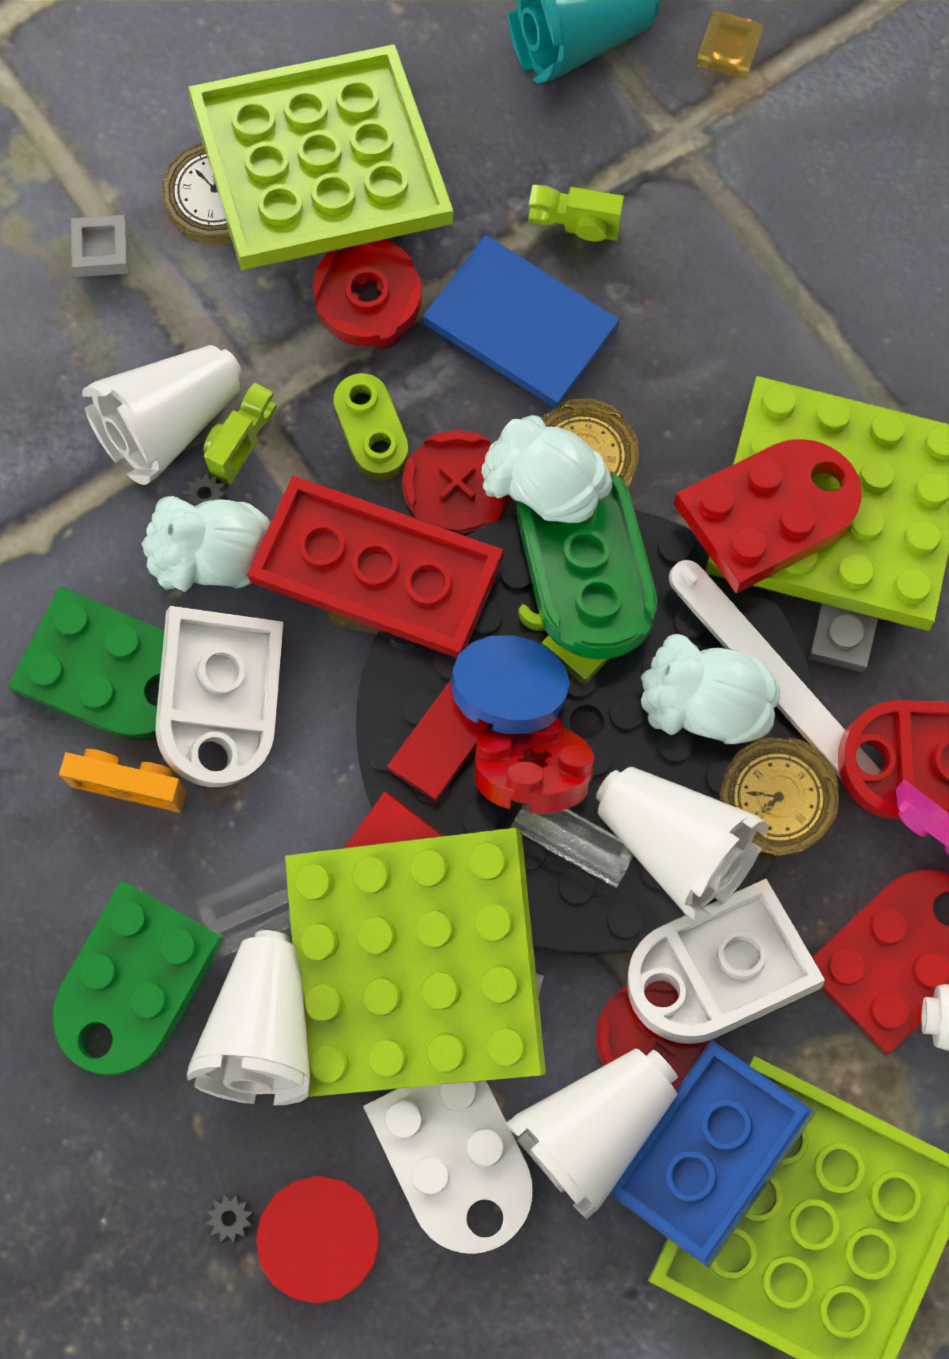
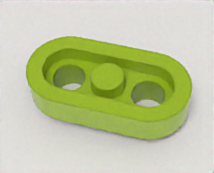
(371, 423)

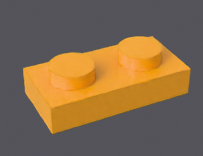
(101, 774)

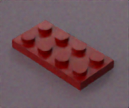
(376, 566)

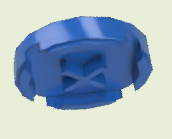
(510, 684)

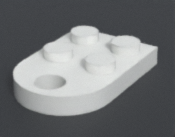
(217, 688)
(723, 968)
(450, 1153)

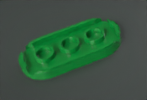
(591, 577)

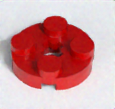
(375, 321)
(512, 763)

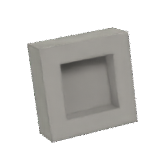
(100, 245)
(842, 638)

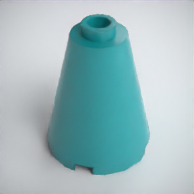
(568, 33)

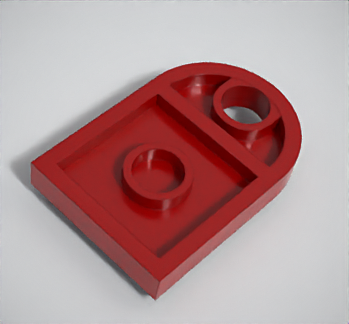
(770, 511)
(912, 747)
(889, 959)

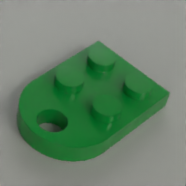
(93, 666)
(134, 979)

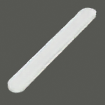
(738, 634)

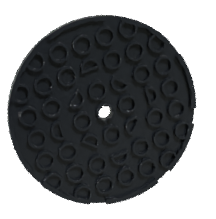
(566, 903)

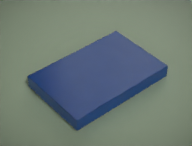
(521, 321)
(712, 1153)

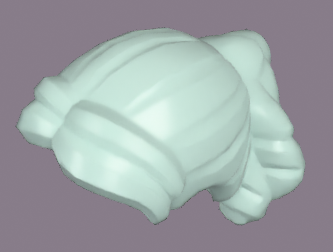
(546, 470)
(203, 542)
(709, 692)

